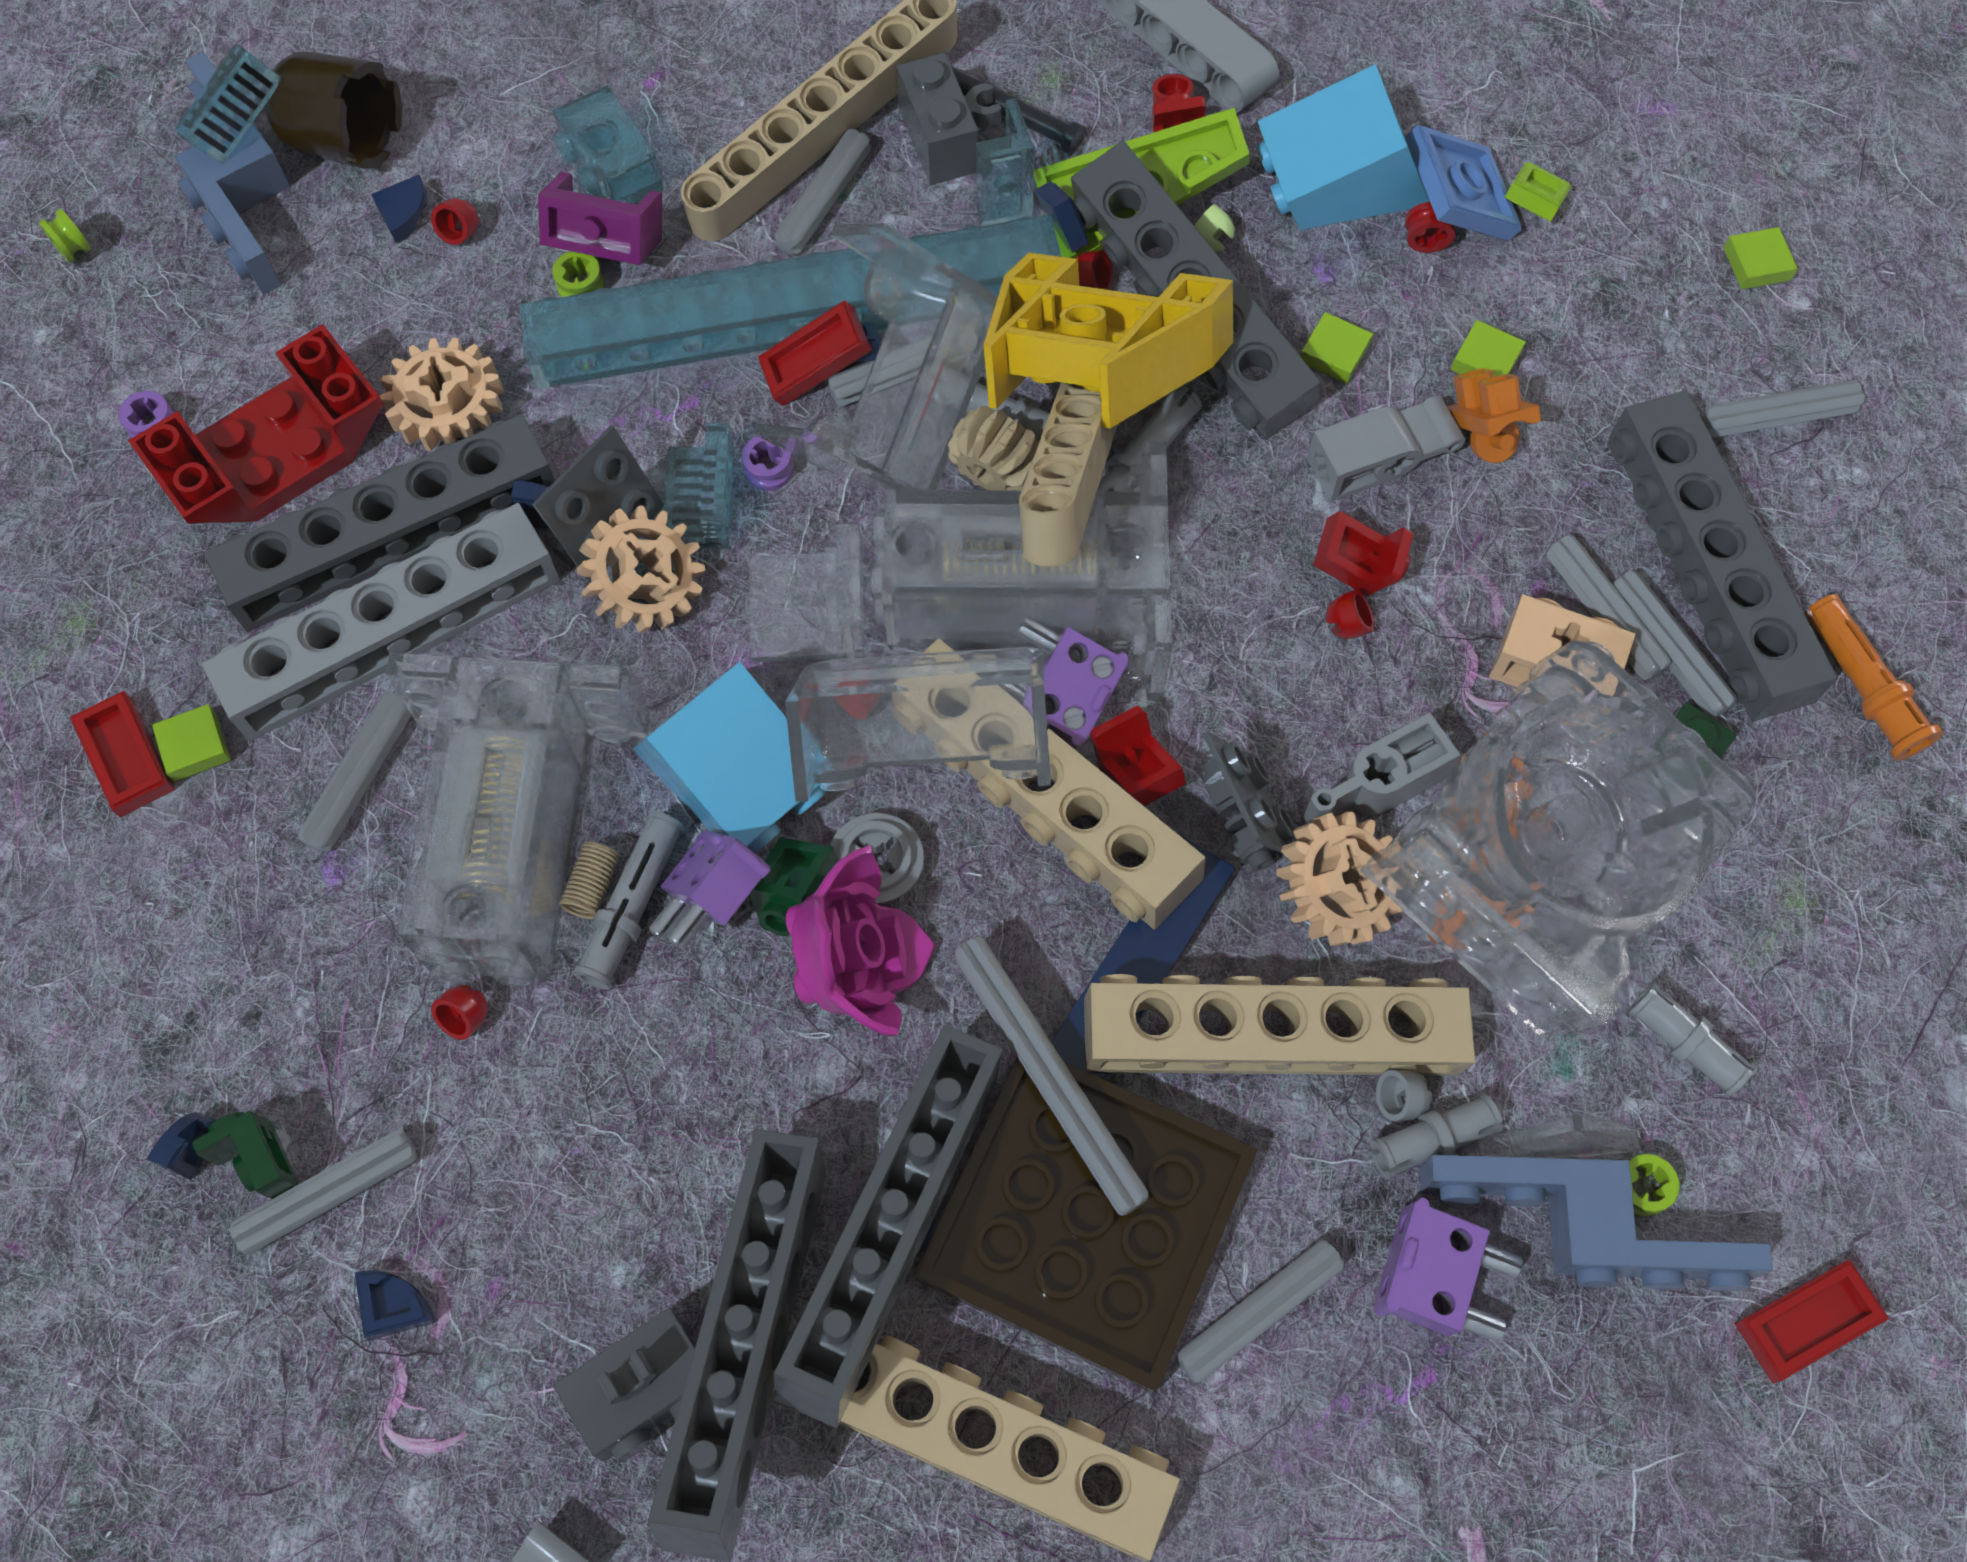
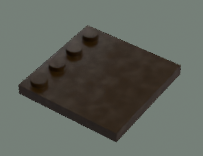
(1051, 1254)

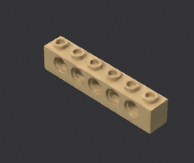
(1079, 788)
(1438, 1017)
(1126, 1525)

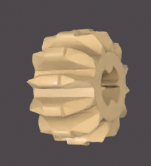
(992, 449)

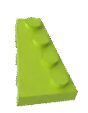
(1179, 157)

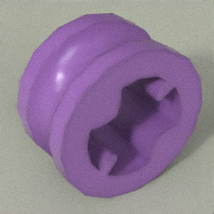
(140, 405)
(757, 473)

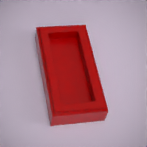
(814, 353)
(122, 754)
(1811, 1321)

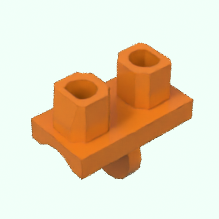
(1489, 410)

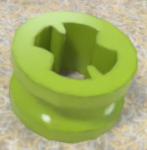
(64, 235)
(576, 263)
(1667, 1180)

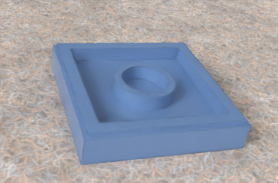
(1463, 183)

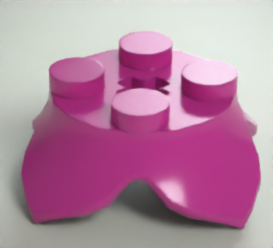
(853, 950)

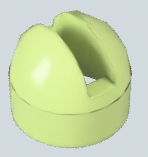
(1213, 224)

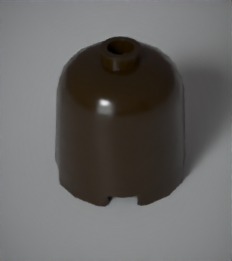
(335, 108)

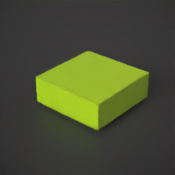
(1538, 191)
(1760, 258)
(1336, 347)
(1488, 349)
(191, 742)

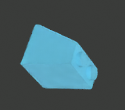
(1340, 155)
(729, 759)

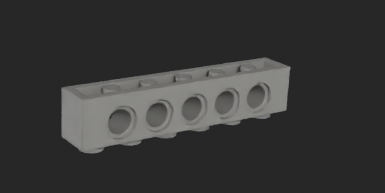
(416, 622)

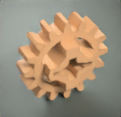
(441, 393)
(623, 552)
(1329, 881)

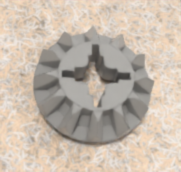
(881, 833)

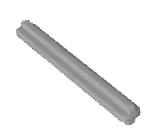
(1051, 1076)

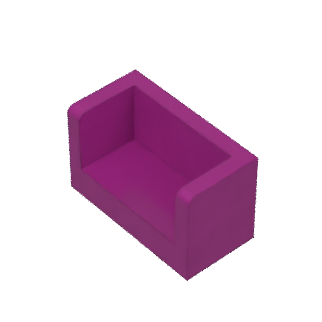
(598, 224)

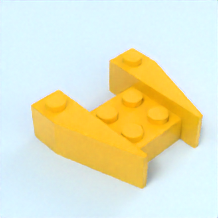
(1102, 338)

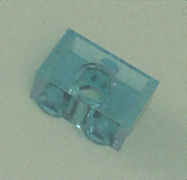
(606, 148)

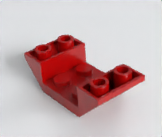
(269, 445)

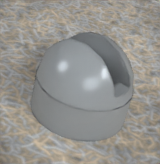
(1400, 1083)

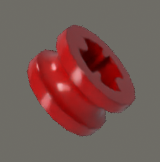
(1425, 232)

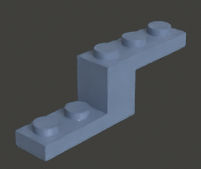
(227, 189)
(1593, 1221)

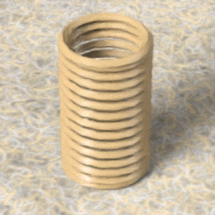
(596, 858)

